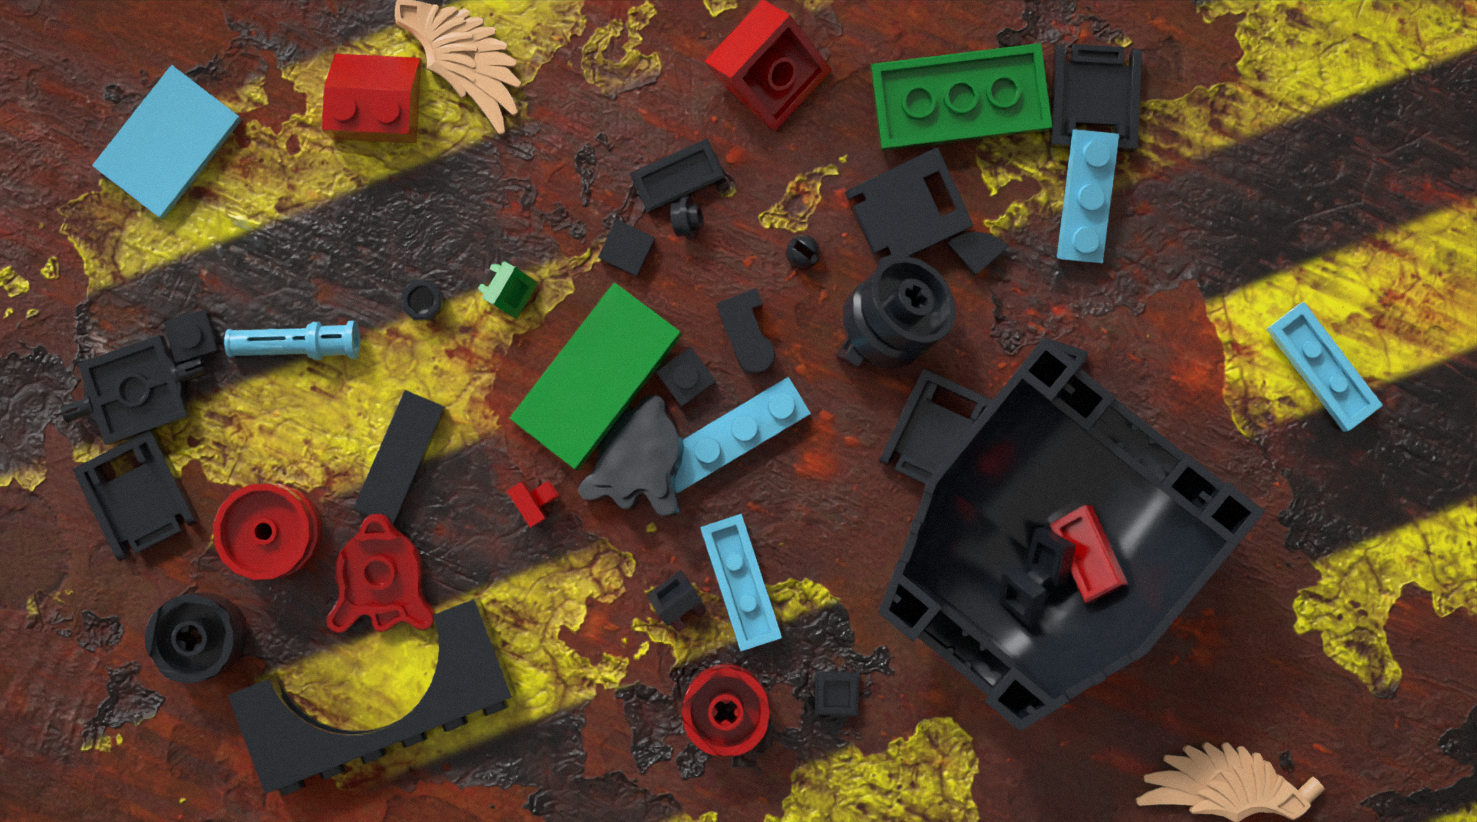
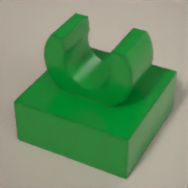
(508, 289)

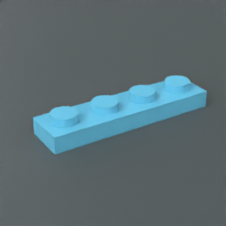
(739, 432)

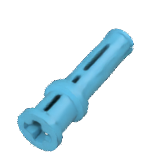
(313, 340)

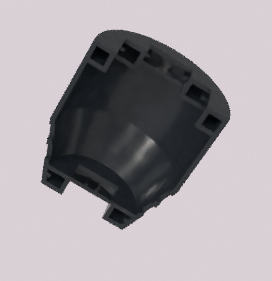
(1025, 462)

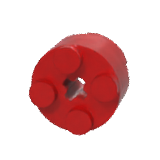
(725, 735)

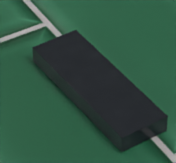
(400, 456)

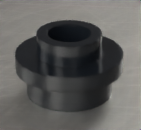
(686, 218)

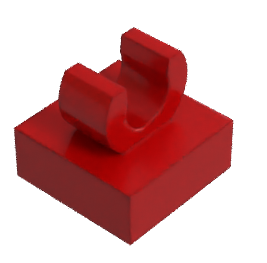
(531, 502)

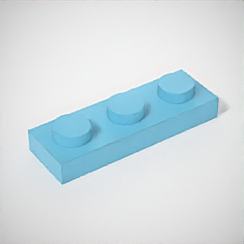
(1087, 196)
(1324, 367)
(741, 582)

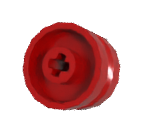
(257, 555)

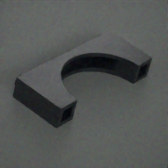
(294, 745)

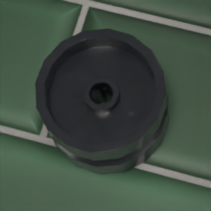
(899, 312)

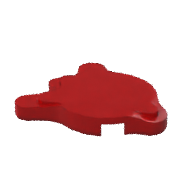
(380, 578)

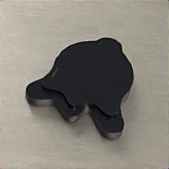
(639, 460)

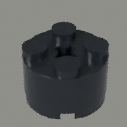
(178, 654)

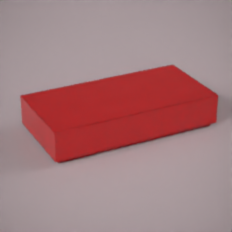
(1093, 561)

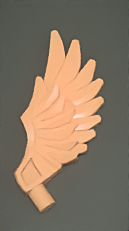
(463, 55)
(1228, 785)

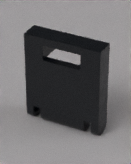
(1095, 92)
(902, 211)
(927, 430)
(141, 503)

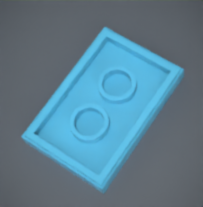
(167, 142)

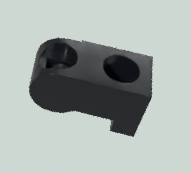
(751, 349)

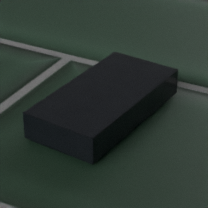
(677, 176)

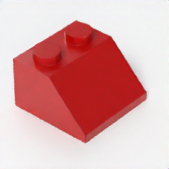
(769, 64)
(372, 98)

